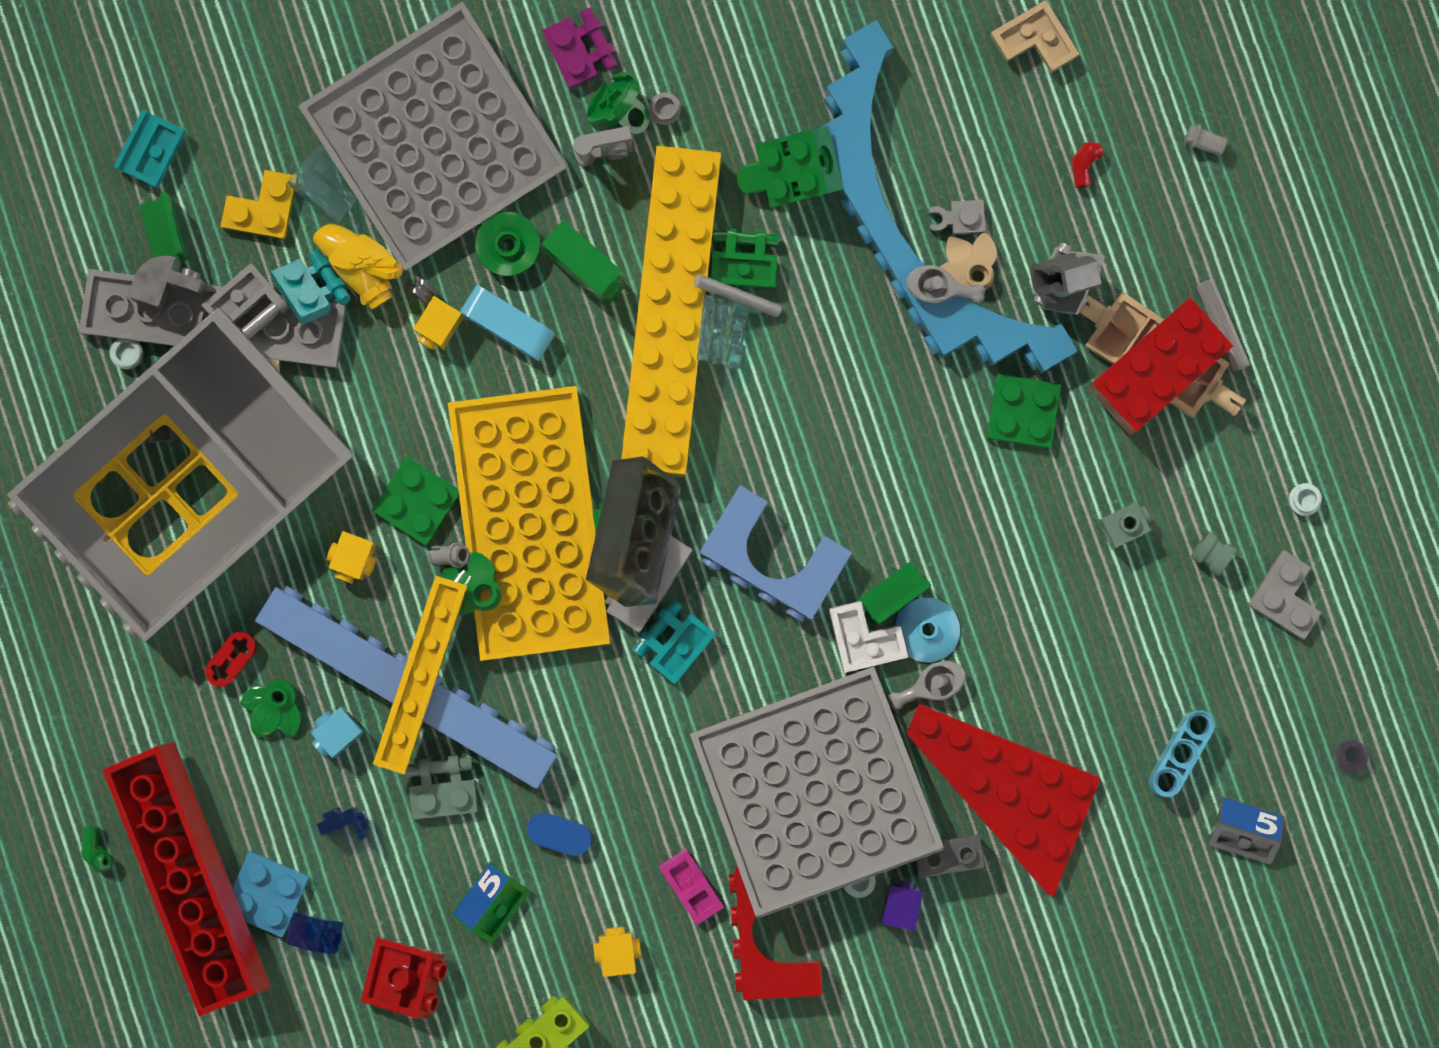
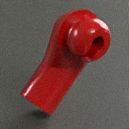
(1082, 161)

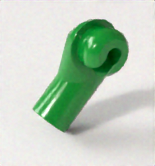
(93, 852)

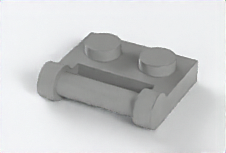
(608, 143)
(243, 294)

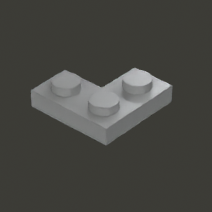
(1277, 600)

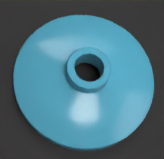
(945, 624)

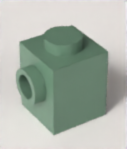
(1125, 525)

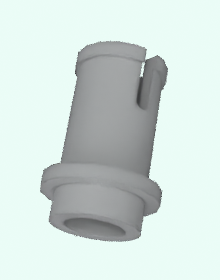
(1205, 140)
(455, 555)

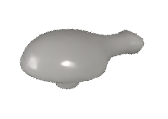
(936, 285)
(935, 683)

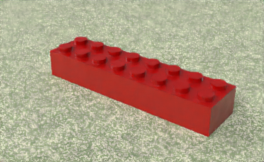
(186, 878)

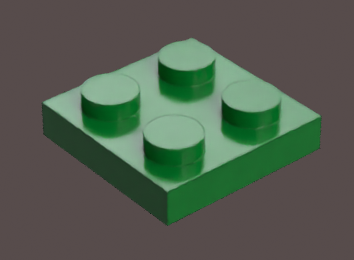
(1023, 411)
(416, 501)

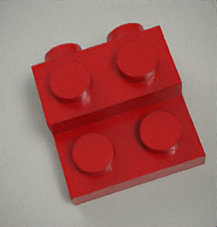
(404, 978)

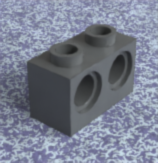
(958, 855)

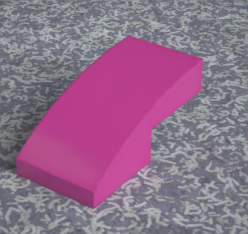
(691, 886)

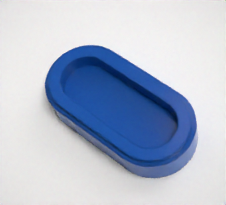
(559, 834)

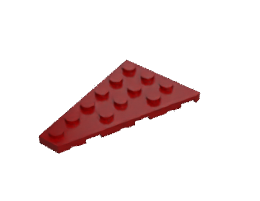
(1020, 794)

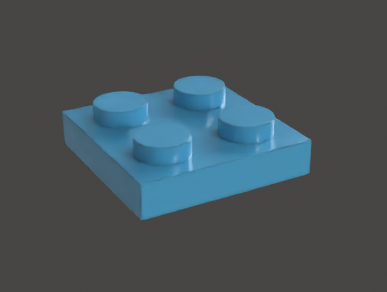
(268, 893)

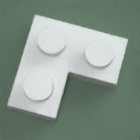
(863, 648)

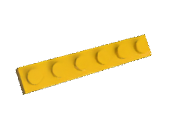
(420, 675)

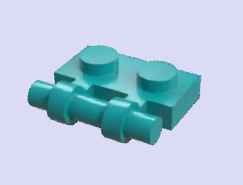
(301, 291)
(683, 646)

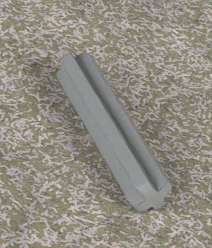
(1219, 316)

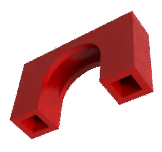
(760, 975)

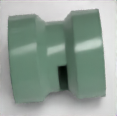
(1213, 553)

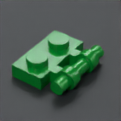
(745, 269)

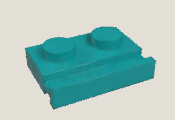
(150, 149)

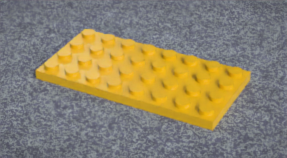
(532, 518)

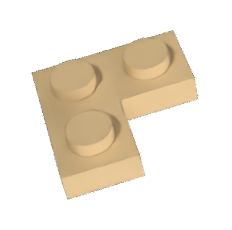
(1036, 29)

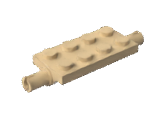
(1129, 322)

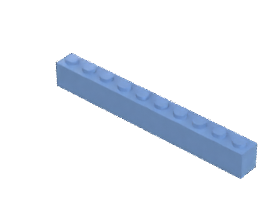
(381, 672)

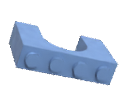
(728, 549)

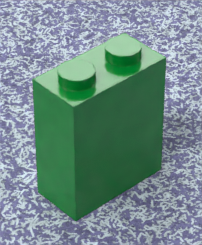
(583, 263)

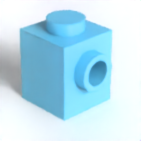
(335, 732)

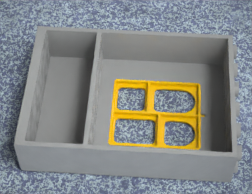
(236, 422)

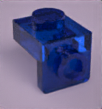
(337, 819)
(315, 933)

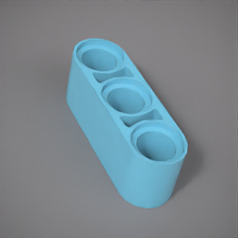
(507, 323)
(1195, 746)

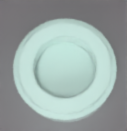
(126, 354)

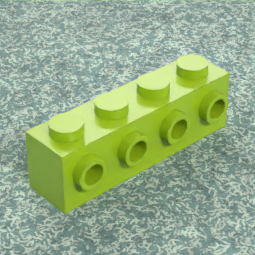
(553, 1029)

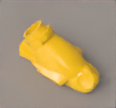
(359, 262)

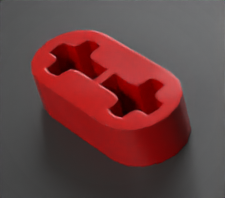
(225, 653)

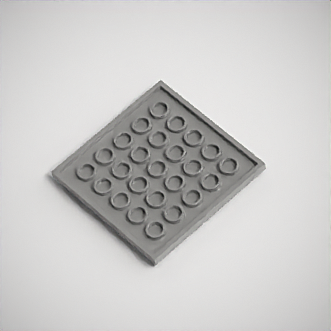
(433, 136)
(816, 792)

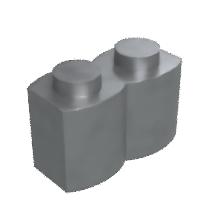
(1065, 275)

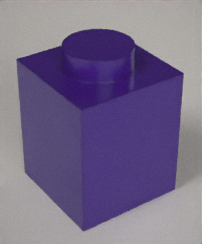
(902, 905)

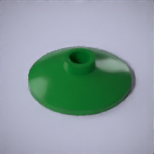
(502, 228)

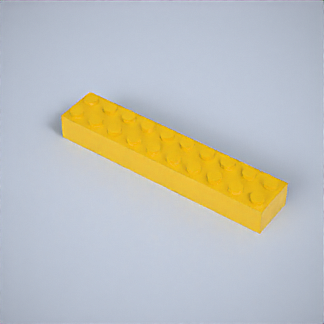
(671, 307)

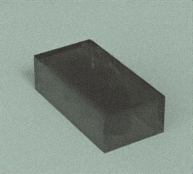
(634, 532)

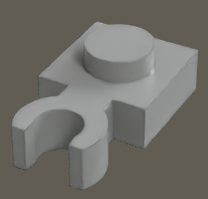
(964, 217)

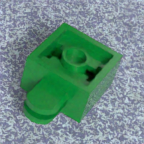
(786, 169)

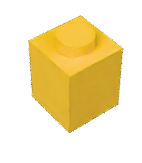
(437, 324)

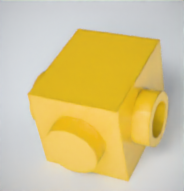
(351, 557)
(617, 952)

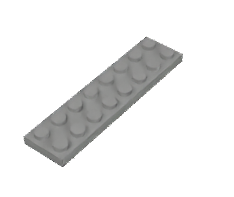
(113, 315)

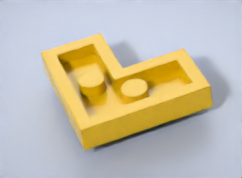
(266, 216)

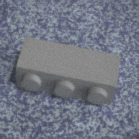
(638, 616)

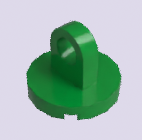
(614, 102)

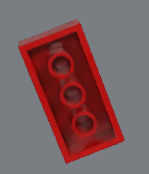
(1160, 366)

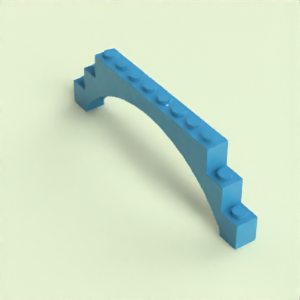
(946, 323)

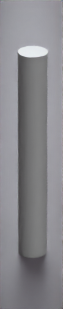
(737, 295)

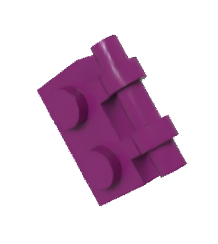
(570, 53)

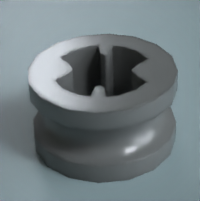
(422, 290)

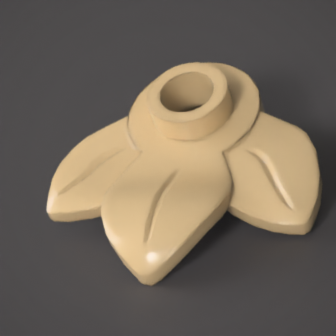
(969, 258)

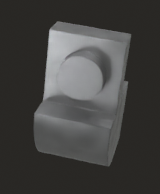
(157, 277)

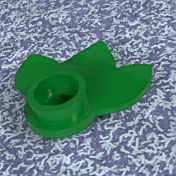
(477, 577)
(269, 712)

